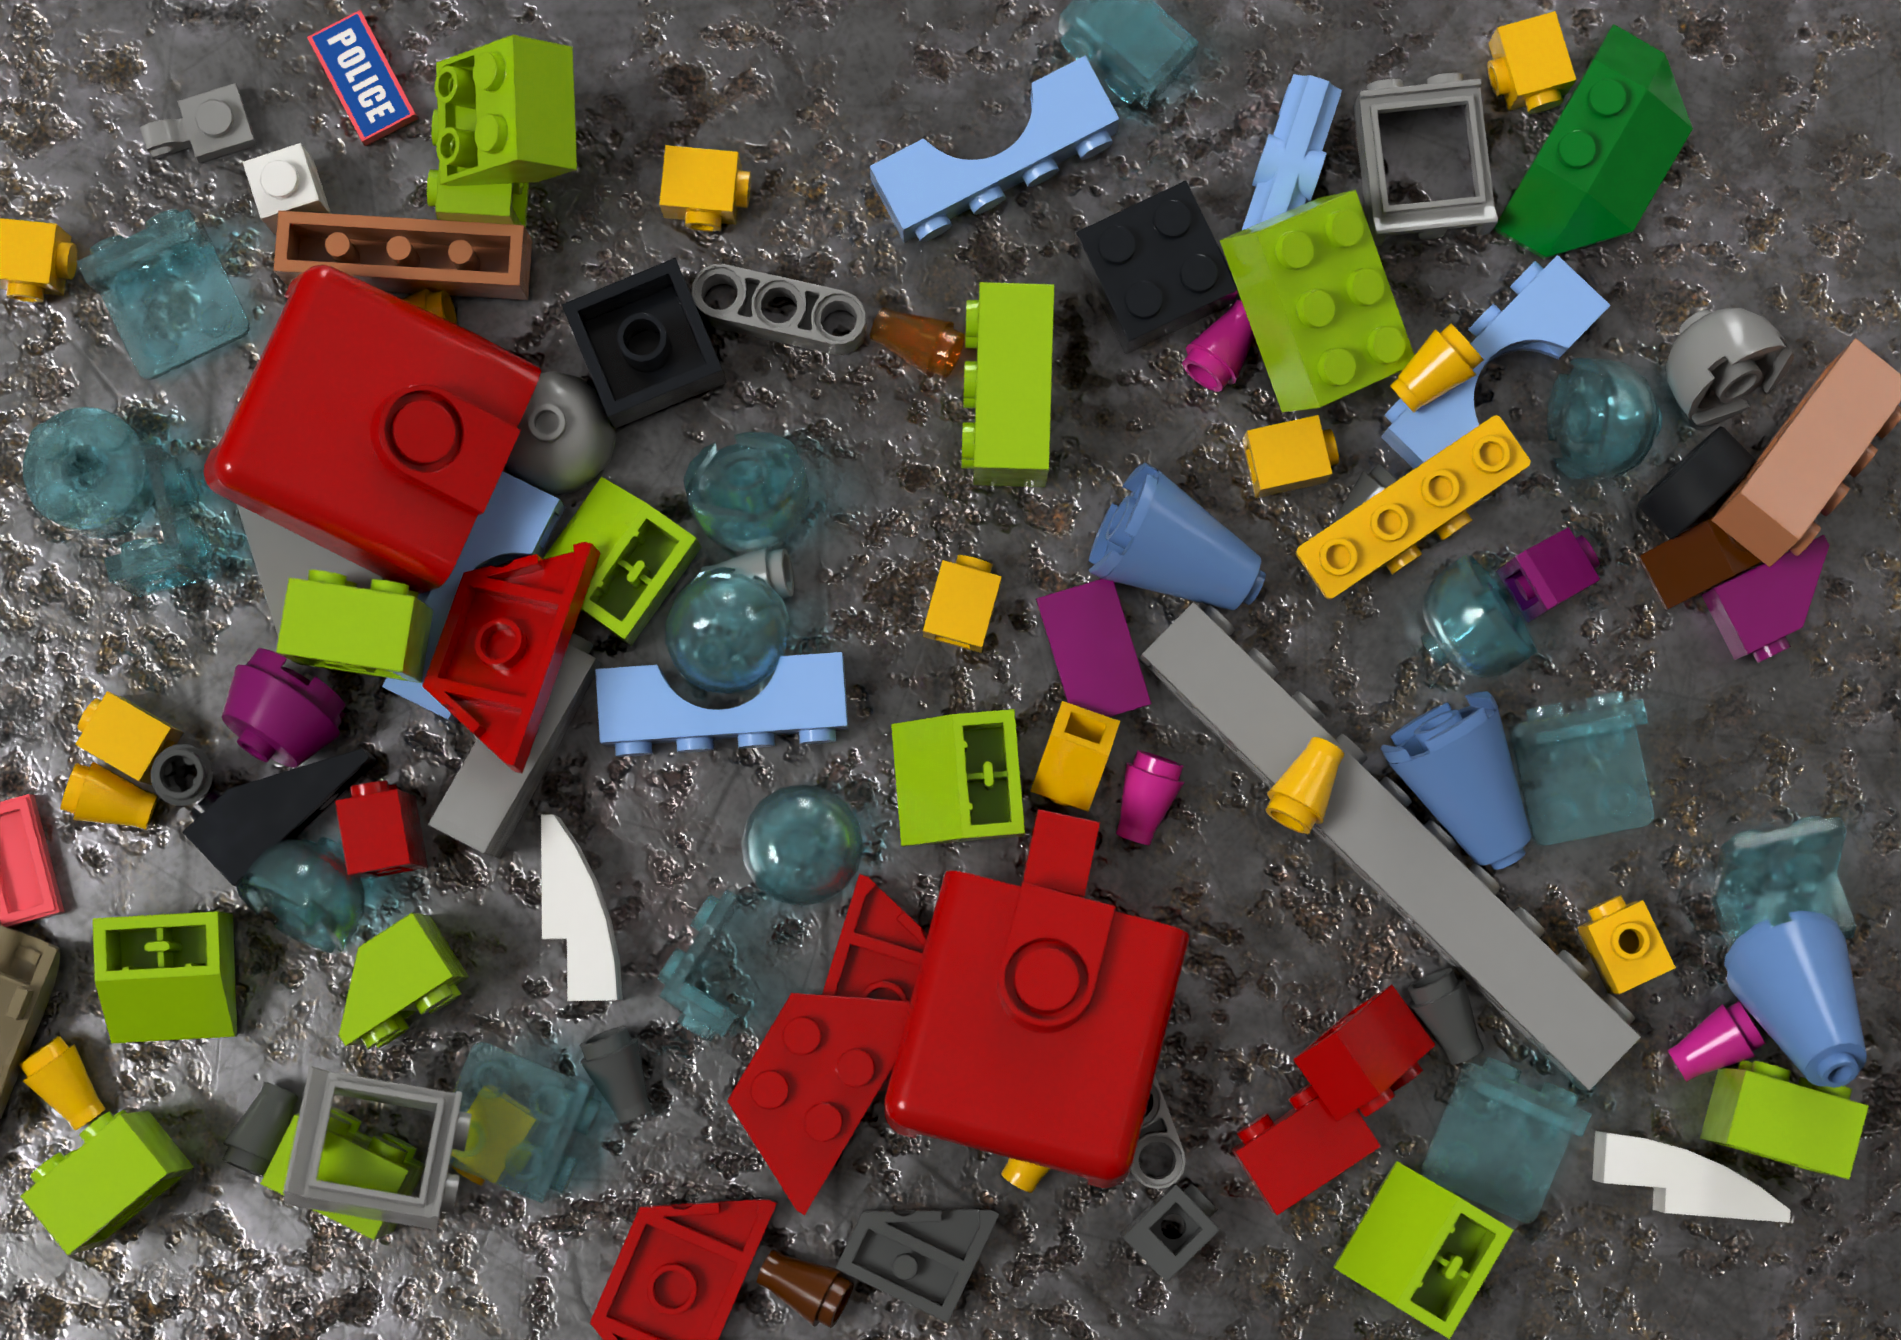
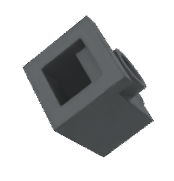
(1165, 1253)

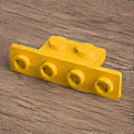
(1413, 508)

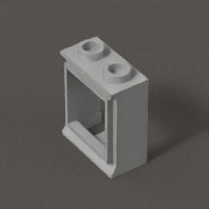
(1431, 217)
(437, 1187)

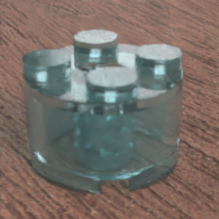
(63, 452)

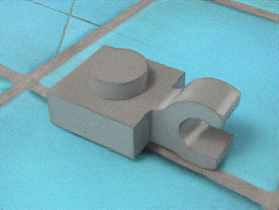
(211, 125)

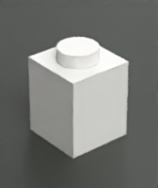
(285, 183)

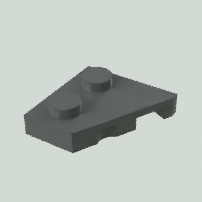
(918, 1254)

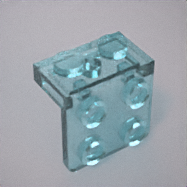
(166, 293)
(1583, 769)
(1779, 874)
(699, 1010)
(522, 1121)
(1502, 1139)

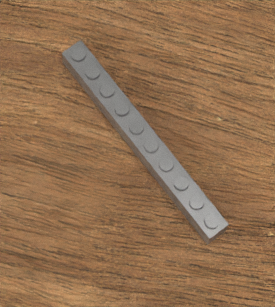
(1396, 852)

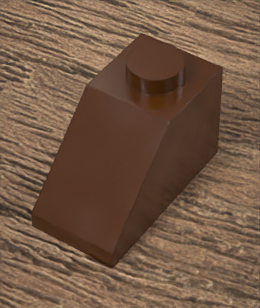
(1694, 562)

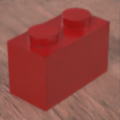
(380, 831)
(1060, 852)
(1366, 1055)
(1301, 1149)

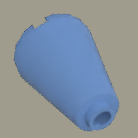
(1173, 546)
(1465, 778)
(1802, 994)

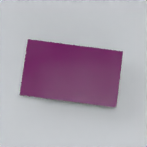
(1093, 648)

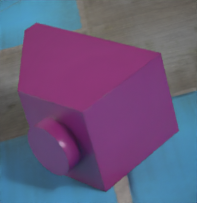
(1550, 573)
(1767, 603)

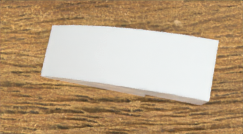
(577, 913)
(1682, 1180)

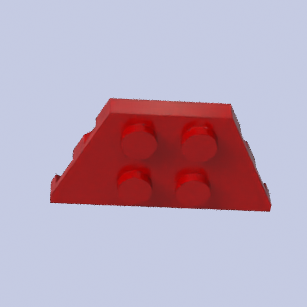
(508, 646)
(876, 950)
(816, 1084)
(681, 1270)

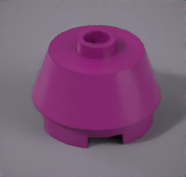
(280, 711)

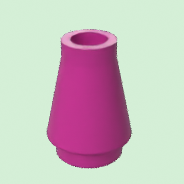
(1220, 350)
(1147, 795)
(1717, 1042)

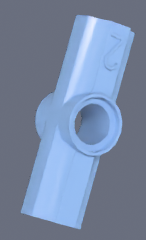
(1294, 151)

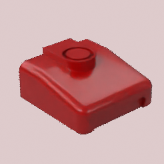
(373, 428)
(1035, 1027)

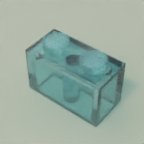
(1130, 42)

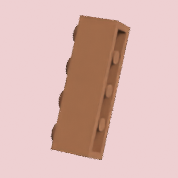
(408, 253)
(1812, 455)

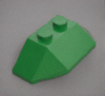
(1601, 152)

